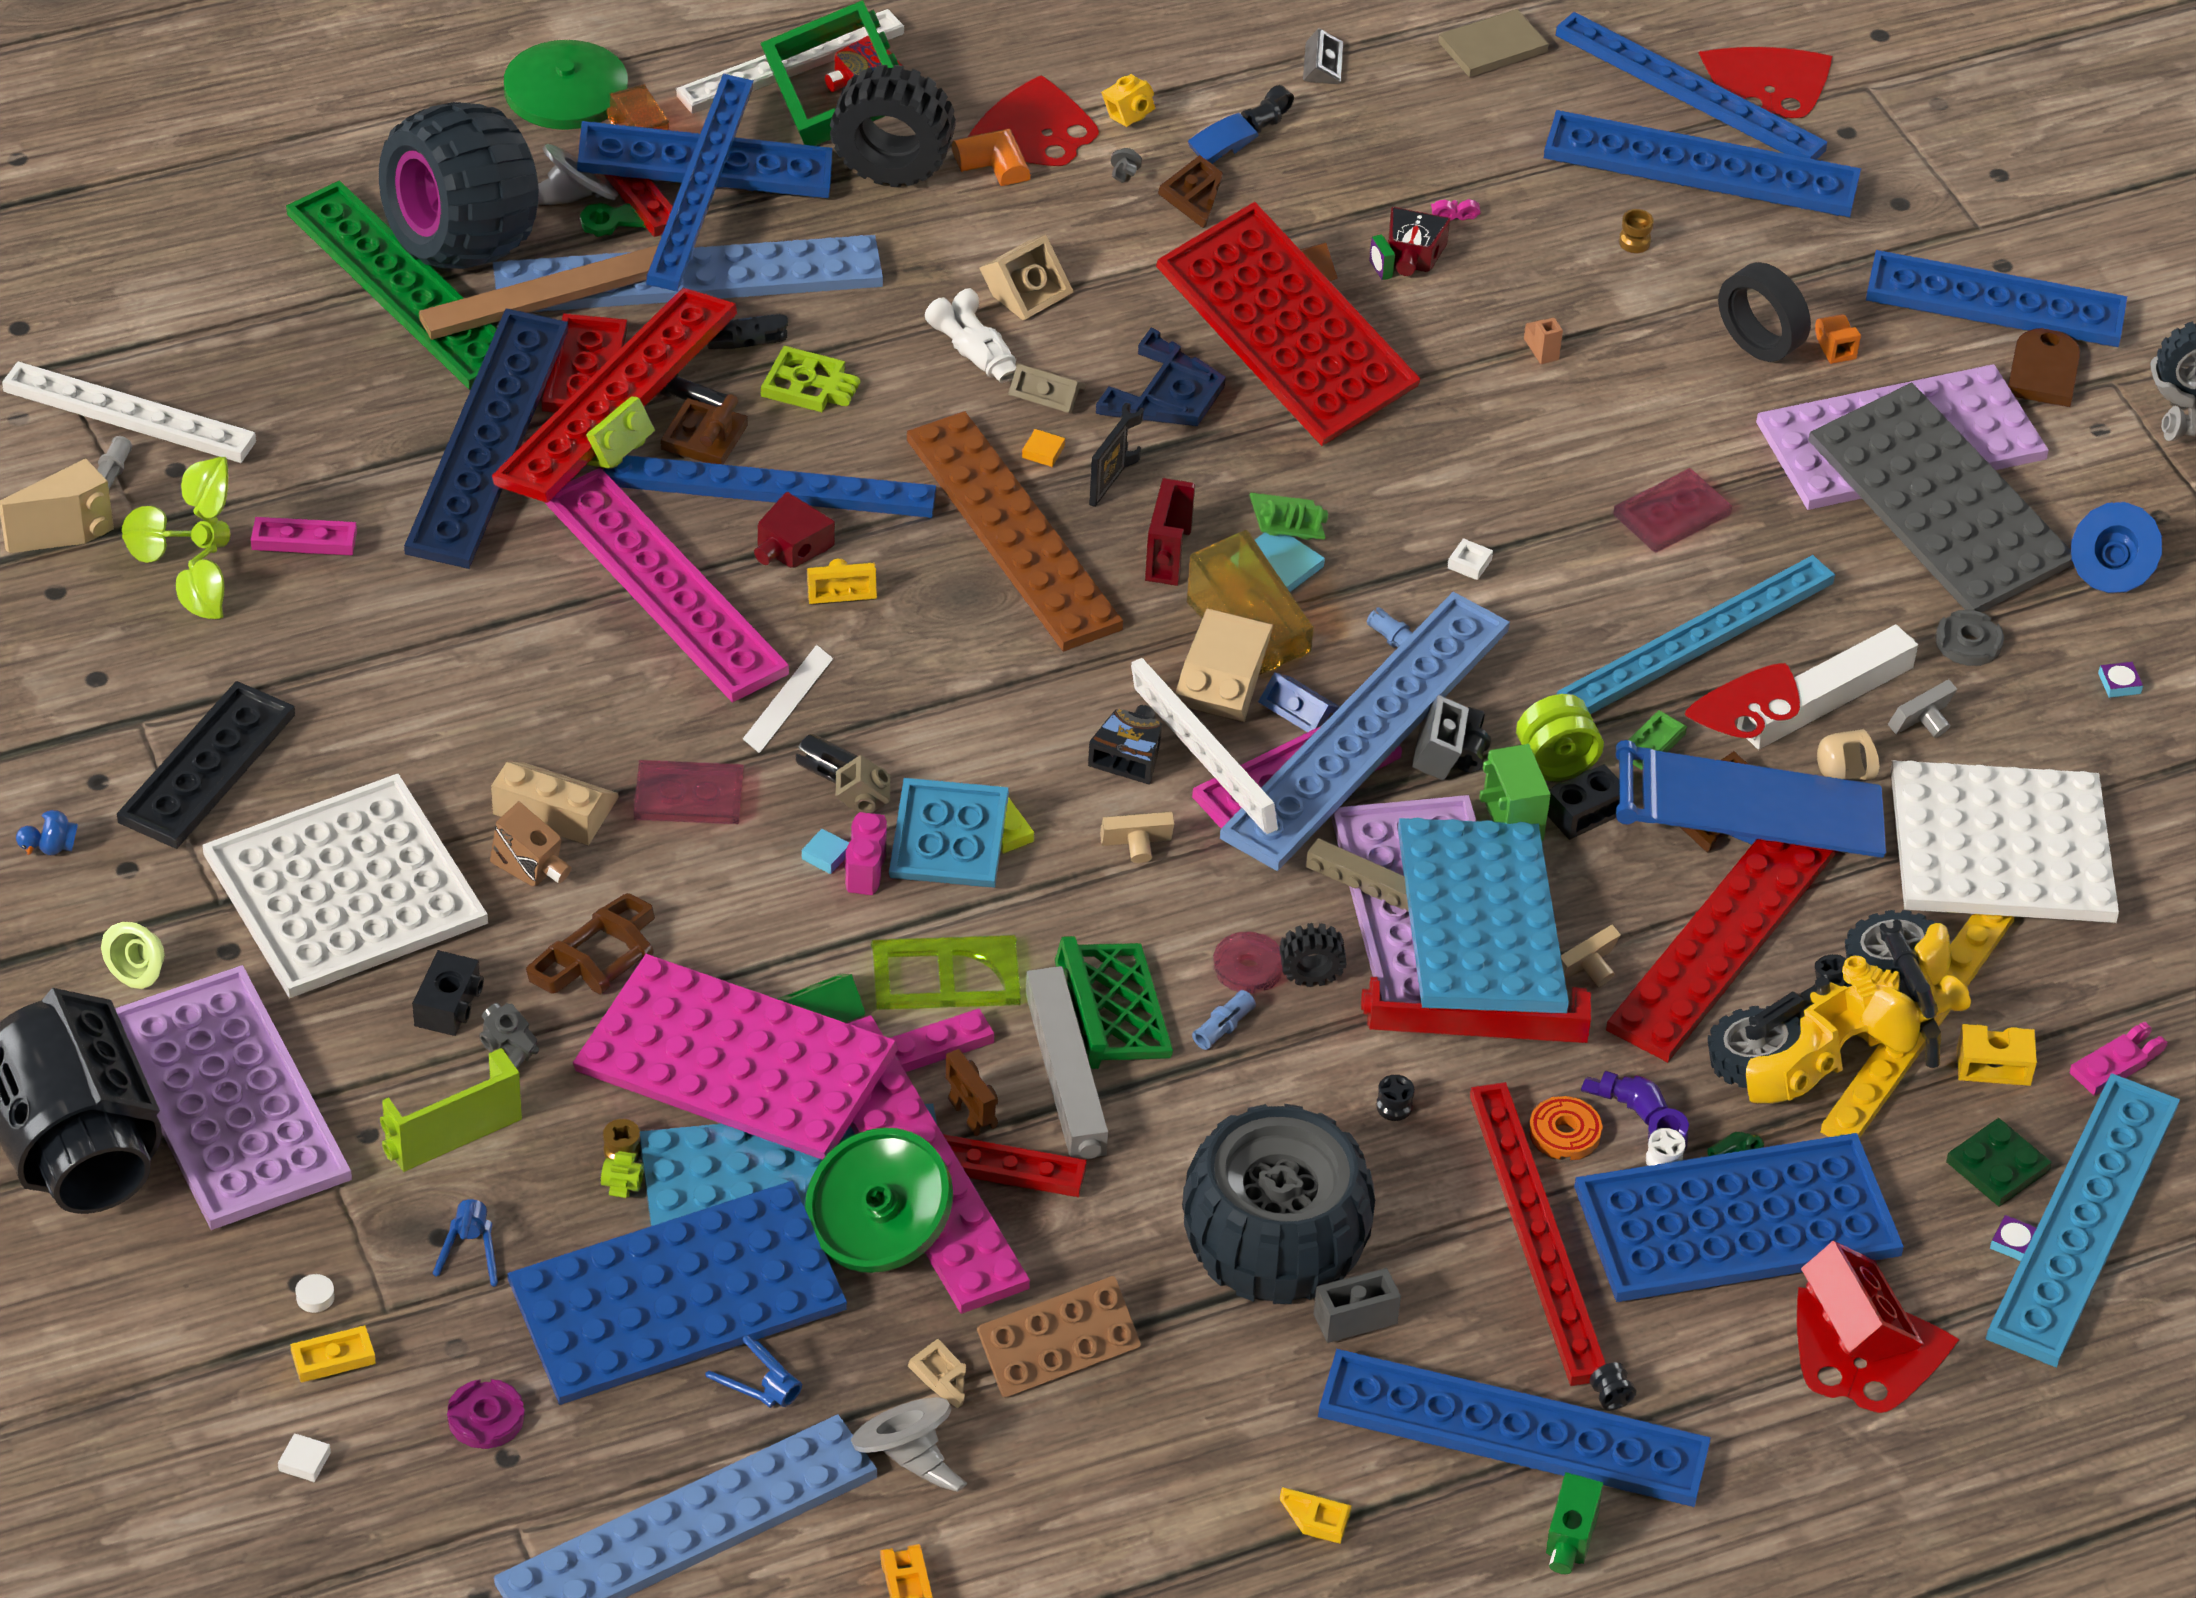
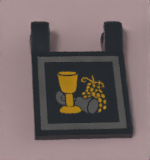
(1114, 455)

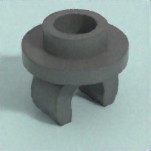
(1125, 162)

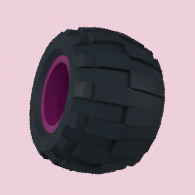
(458, 185)

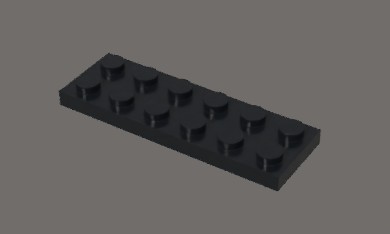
(206, 764)

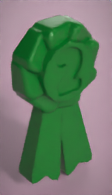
(604, 219)

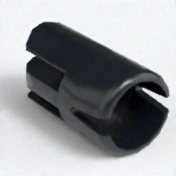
(822, 757)

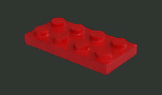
(584, 351)

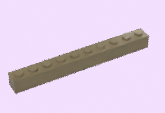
(1358, 873)

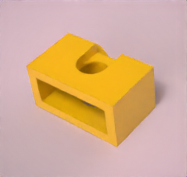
(2011, 1048)

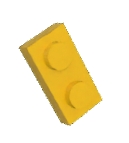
(333, 1354)

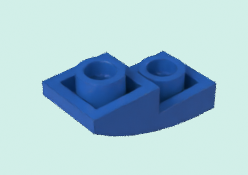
(1221, 137)

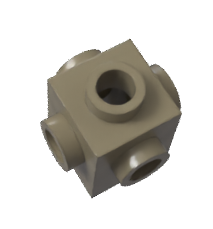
(863, 785)

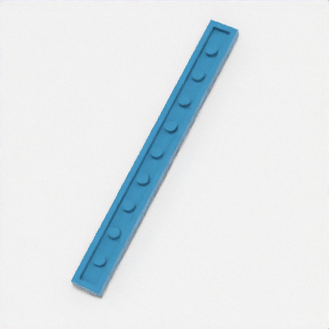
(1701, 634)

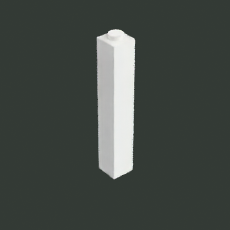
(1837, 683)

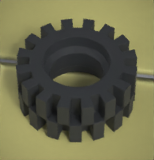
(1309, 941)

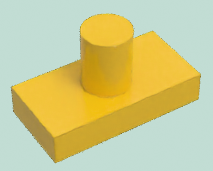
(841, 582)

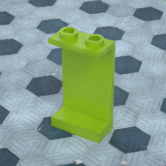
(455, 1119)

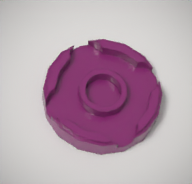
(485, 1413)

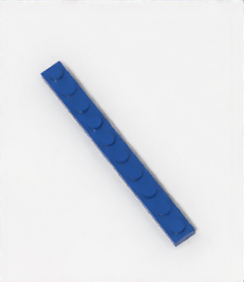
(1690, 87)
(699, 183)
(771, 484)

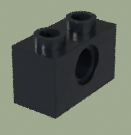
(447, 993)

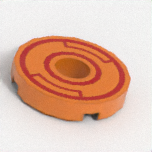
(1570, 1112)

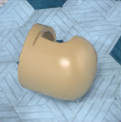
(1842, 752)

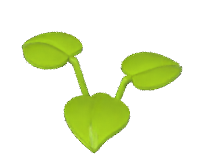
(144, 534)

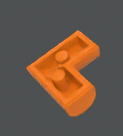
(995, 150)

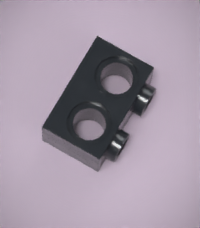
(1584, 801)

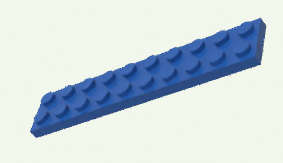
(1702, 163)
(1514, 1427)

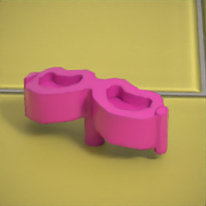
(1465, 210)

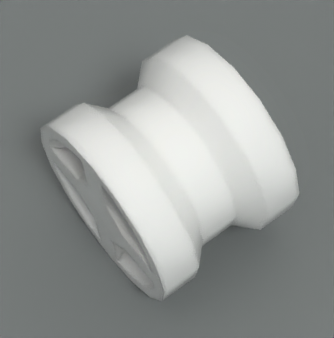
(1665, 1141)

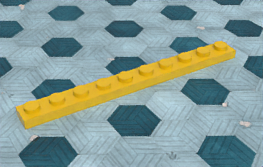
(1886, 1066)

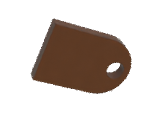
(2043, 370)

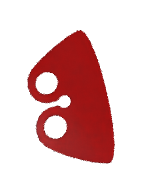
(1730, 701)

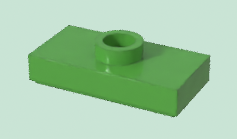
(1659, 734)

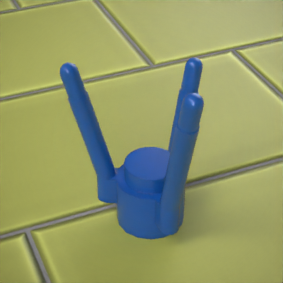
(469, 1224)
(778, 1383)

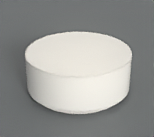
(315, 1293)

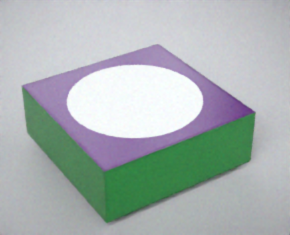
(1382, 257)

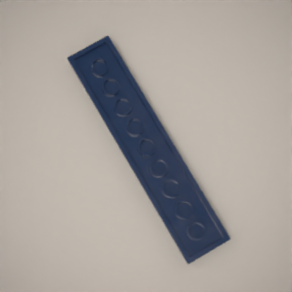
(485, 437)

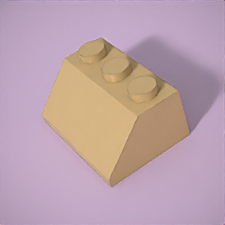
(561, 802)

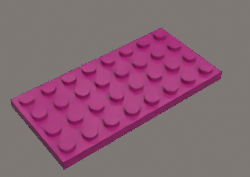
(736, 1056)

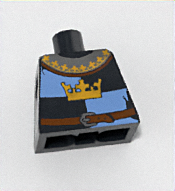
(1127, 744)

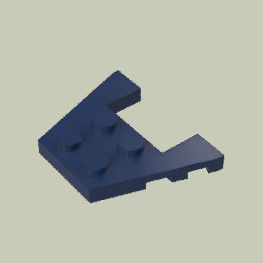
(1178, 392)

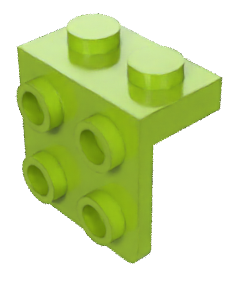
(619, 433)

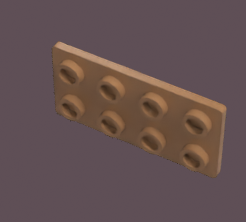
(1058, 1336)

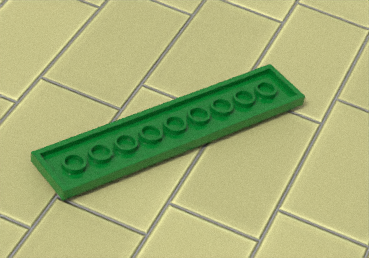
(388, 273)

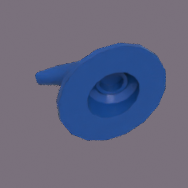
(2116, 547)

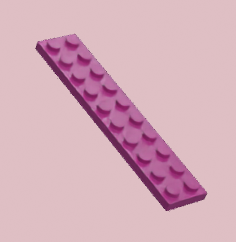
(667, 585)
(971, 1249)

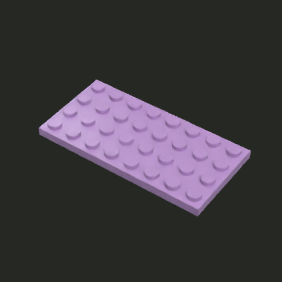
(1971, 400)
(1386, 929)
(231, 1098)

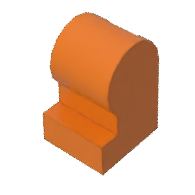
(1837, 331)

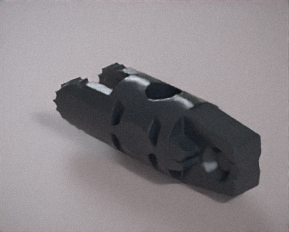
(751, 332)

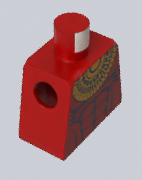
(851, 61)

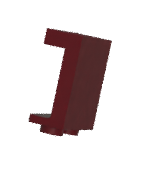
(1169, 522)

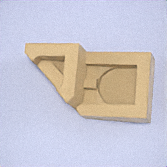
(940, 1372)

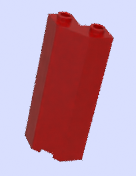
(1411, 1017)

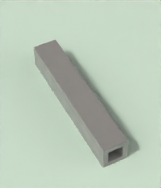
(1066, 1063)

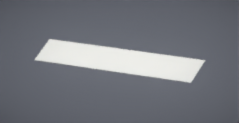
(787, 698)

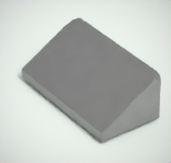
(1323, 58)

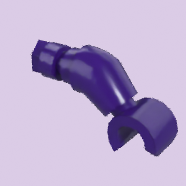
(1643, 1098)

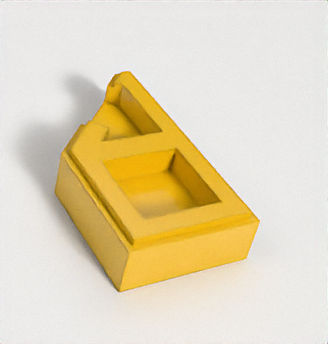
(1316, 1515)

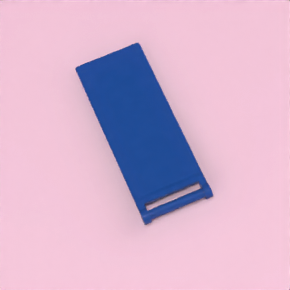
(1752, 801)

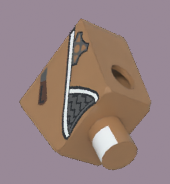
(527, 847)

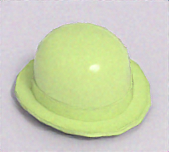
(132, 954)

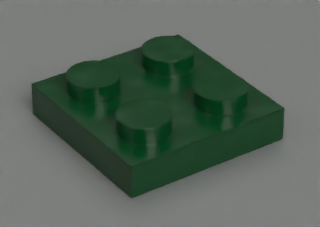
(1998, 1162)

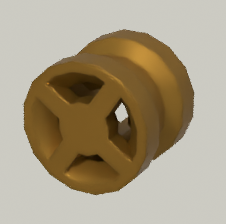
(621, 1136)

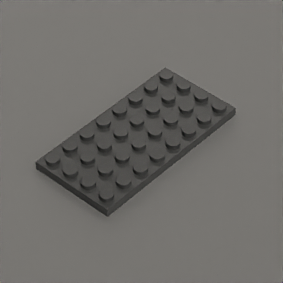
(1942, 499)

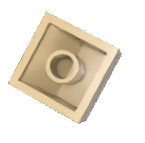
(1027, 278)

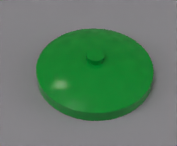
(563, 83)
(879, 1199)

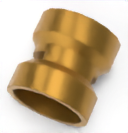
(1636, 231)

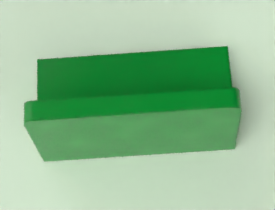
(832, 997)

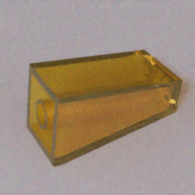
(1241, 582)

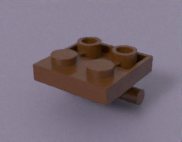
(705, 430)

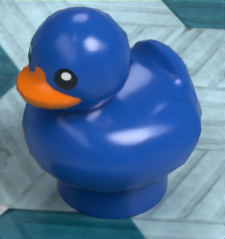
(55, 836)

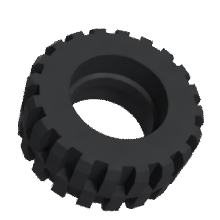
(901, 96)

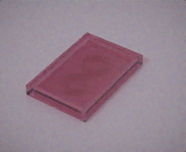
(1672, 510)
(688, 792)

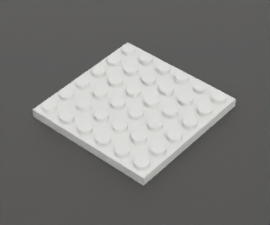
(2003, 841)
(344, 885)

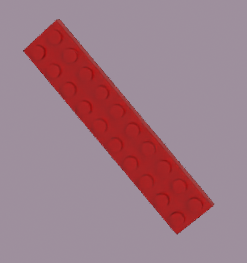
(636, 370)
(1716, 945)

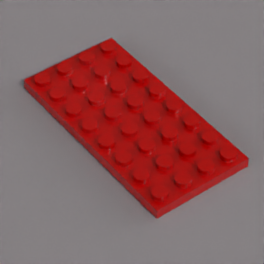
(1288, 323)

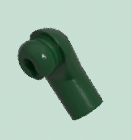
(1736, 1142)

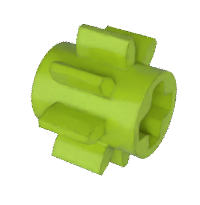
(622, 1174)

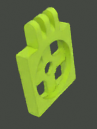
(837, 388)

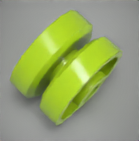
(1561, 736)

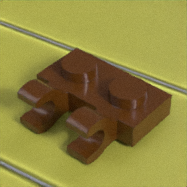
(970, 1089)

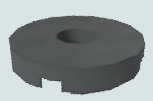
(1966, 651)

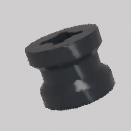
(1397, 1088)
(1613, 1386)

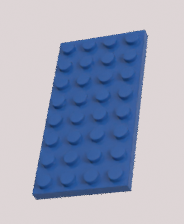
(1734, 1216)
(676, 1292)

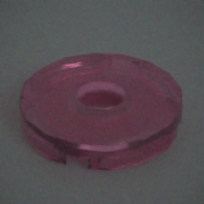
(1248, 947)

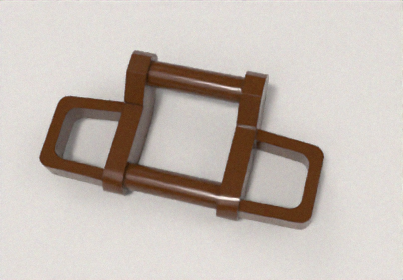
(580, 964)

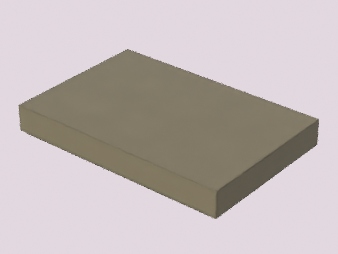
(1493, 43)

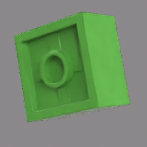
(1515, 787)

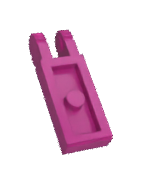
(2117, 1057)

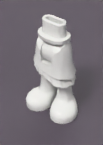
(971, 338)

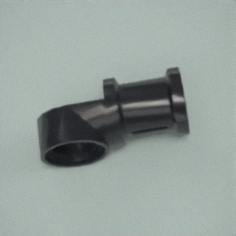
(1271, 109)
(1475, 742)

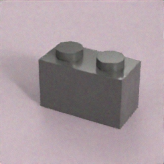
(1440, 738)
(1357, 1305)

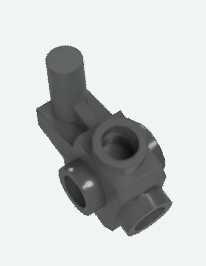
(508, 1030)

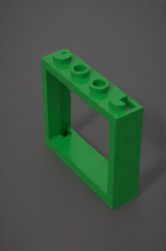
(810, 35)

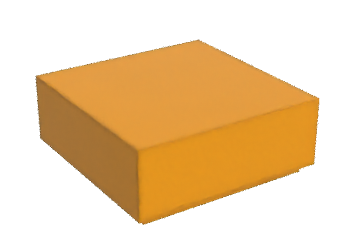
(1043, 448)

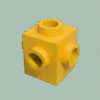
(1129, 100)

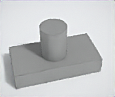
(1925, 709)

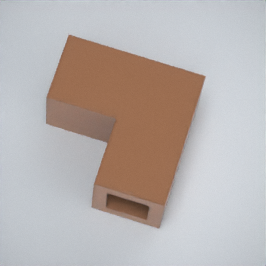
(1544, 339)

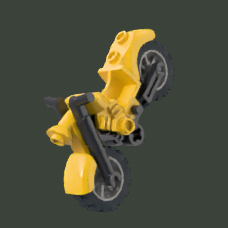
(1875, 993)

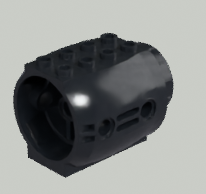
(75, 1103)

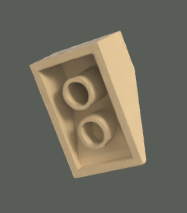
(58, 510)
(1223, 664)

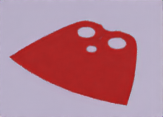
(1751, 69)
(1031, 110)
(1898, 1373)

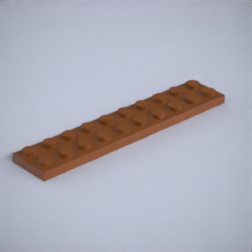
(1014, 531)

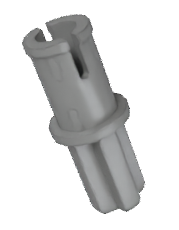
(113, 461)

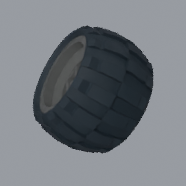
(1278, 1203)

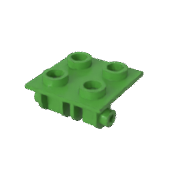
(1289, 516)

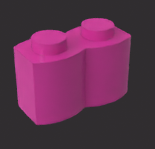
(866, 853)

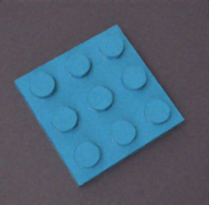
(949, 832)

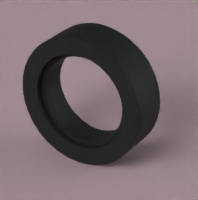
(1782, 295)

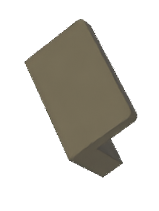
(1045, 388)

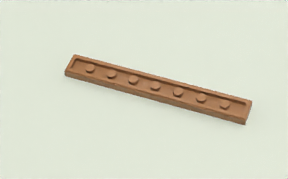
(538, 293)

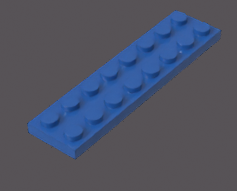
(667, 153)
(1996, 298)

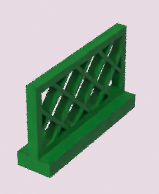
(1087, 1010)

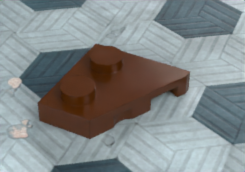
(1193, 189)

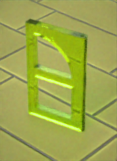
(995, 952)

